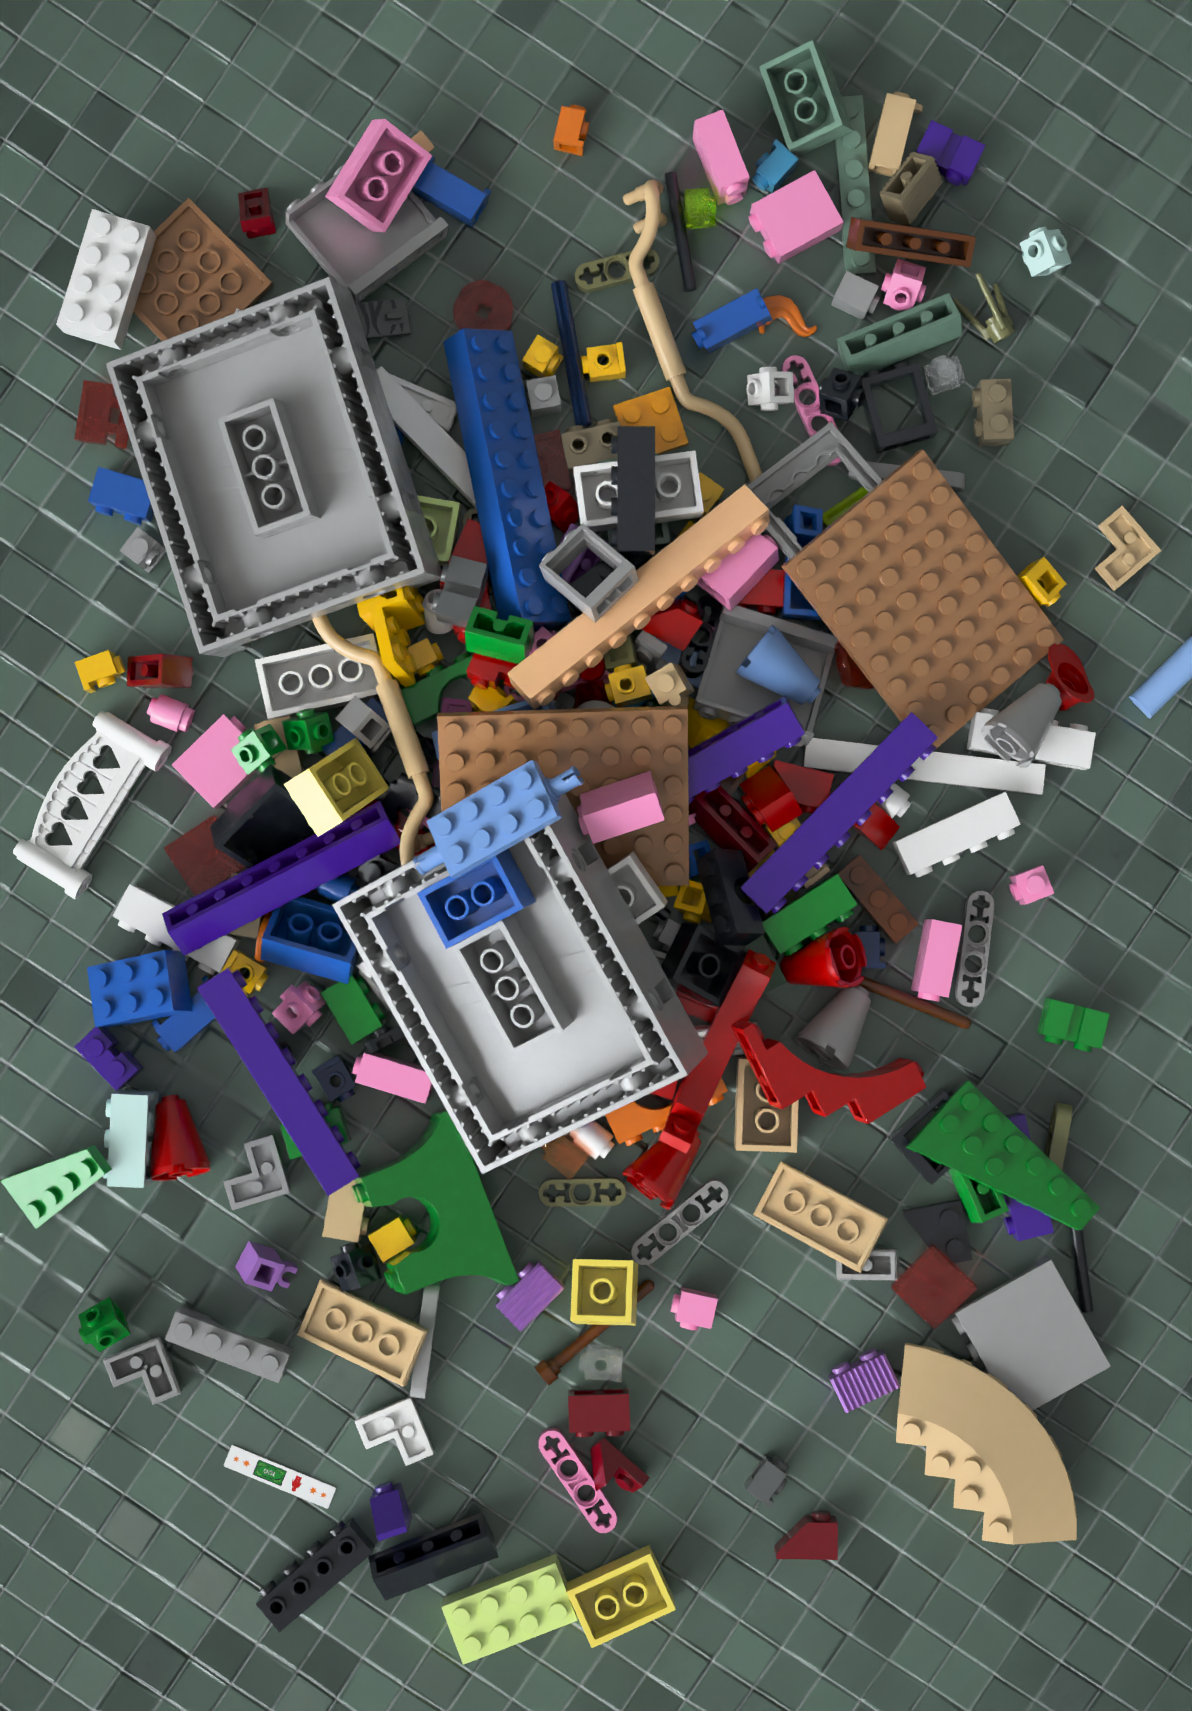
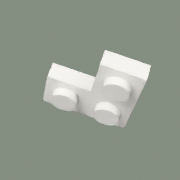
(397, 1422)

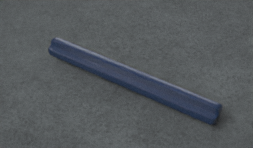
(571, 353)

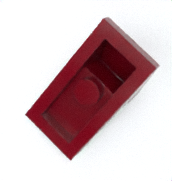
(256, 213)
(610, 1463)

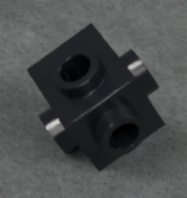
(841, 394)
(355, 1266)

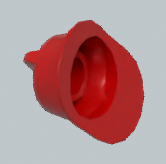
(1068, 676)

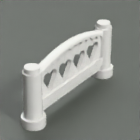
(65, 862)

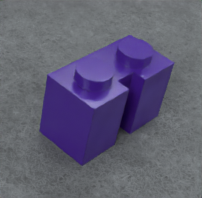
(953, 154)
(113, 1066)

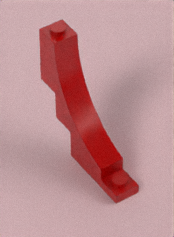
(720, 1041)
(788, 1079)

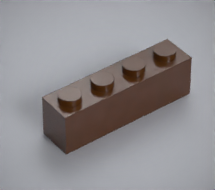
(910, 242)

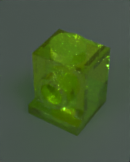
(699, 208)

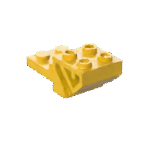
(389, 618)

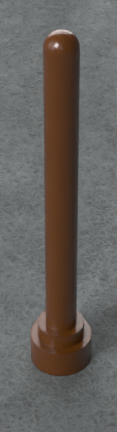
(915, 1003)
(550, 1368)

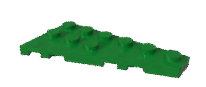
(991, 1150)

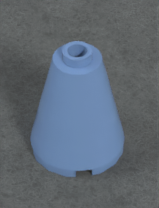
(780, 668)

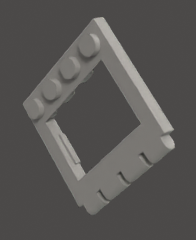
(801, 466)

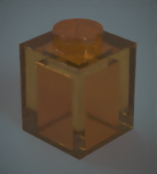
(564, 1155)

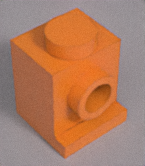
(571, 129)

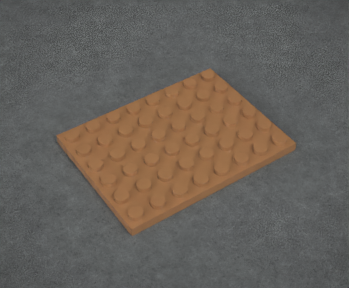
(923, 599)
(603, 747)

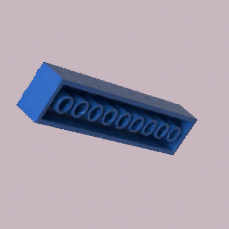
(505, 474)

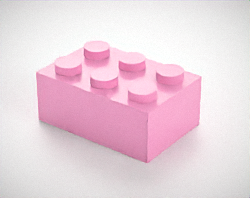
(378, 175)

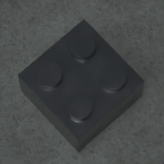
(701, 965)

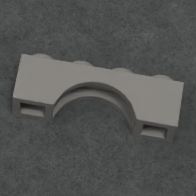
(242, 1351)

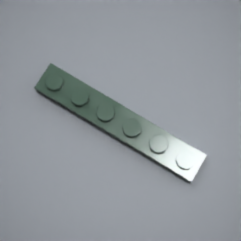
(854, 184)

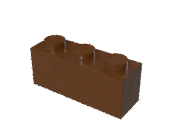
(877, 899)

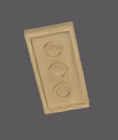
(821, 1217)
(363, 1332)

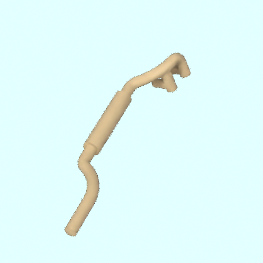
(660, 330)
(403, 734)

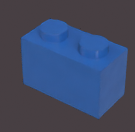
(121, 495)

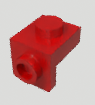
(561, 507)

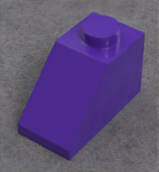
(390, 1510)

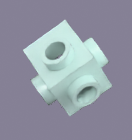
(1045, 251)

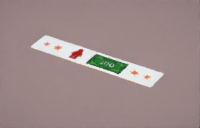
(279, 1476)

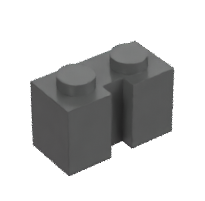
(462, 590)

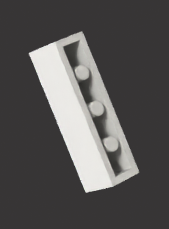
(1061, 746)
(957, 833)
(144, 912)

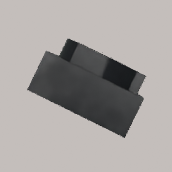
(260, 820)

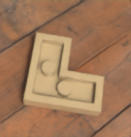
(1132, 547)

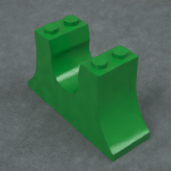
(462, 1225)

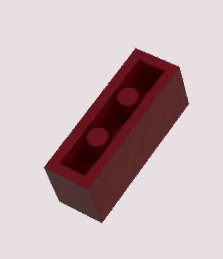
(731, 826)

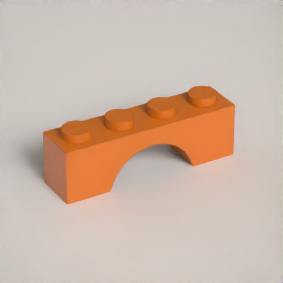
(634, 1119)

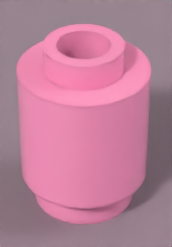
(170, 713)

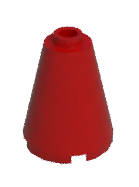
(827, 961)
(176, 1142)
(662, 1171)

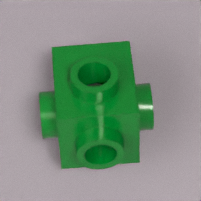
(308, 731)
(258, 749)
(103, 1325)

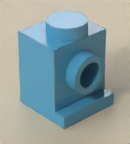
(774, 167)

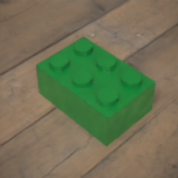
(809, 915)

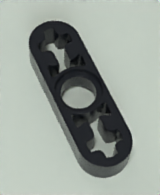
(704, 649)

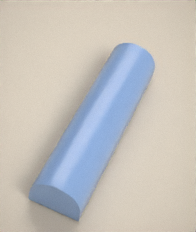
(1165, 681)

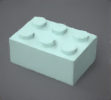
(130, 1137)

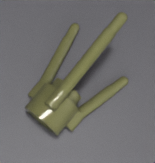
(1000, 324)

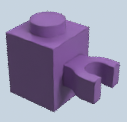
(263, 1267)

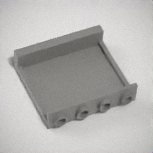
(354, 253)
(734, 698)
(1032, 1335)

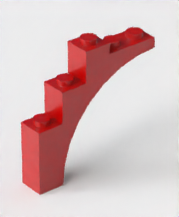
(482, 670)

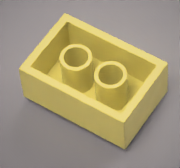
(336, 787)
(620, 1596)

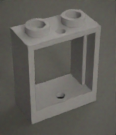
(608, 591)

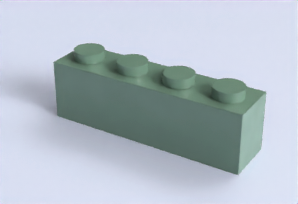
(900, 336)

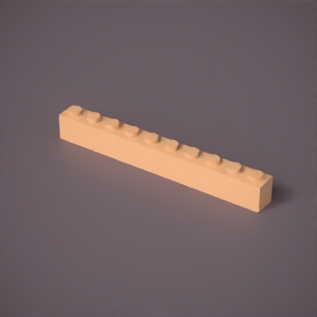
(660, 581)

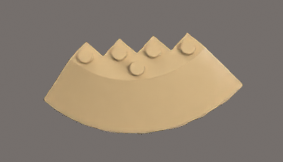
(988, 1445)

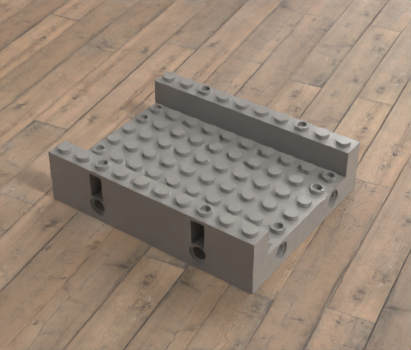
(273, 467)
(535, 1014)

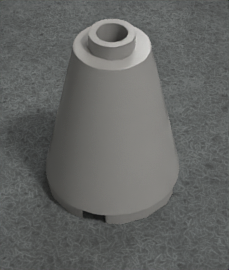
(1023, 725)
(837, 1028)

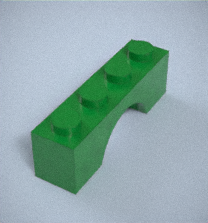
(425, 696)

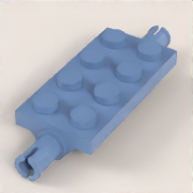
(495, 818)

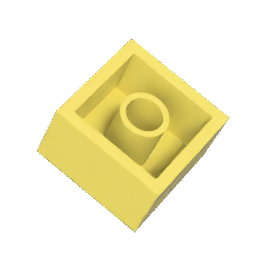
(604, 1292)

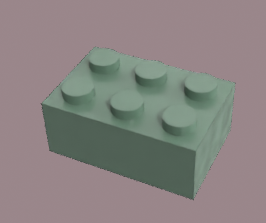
(806, 98)

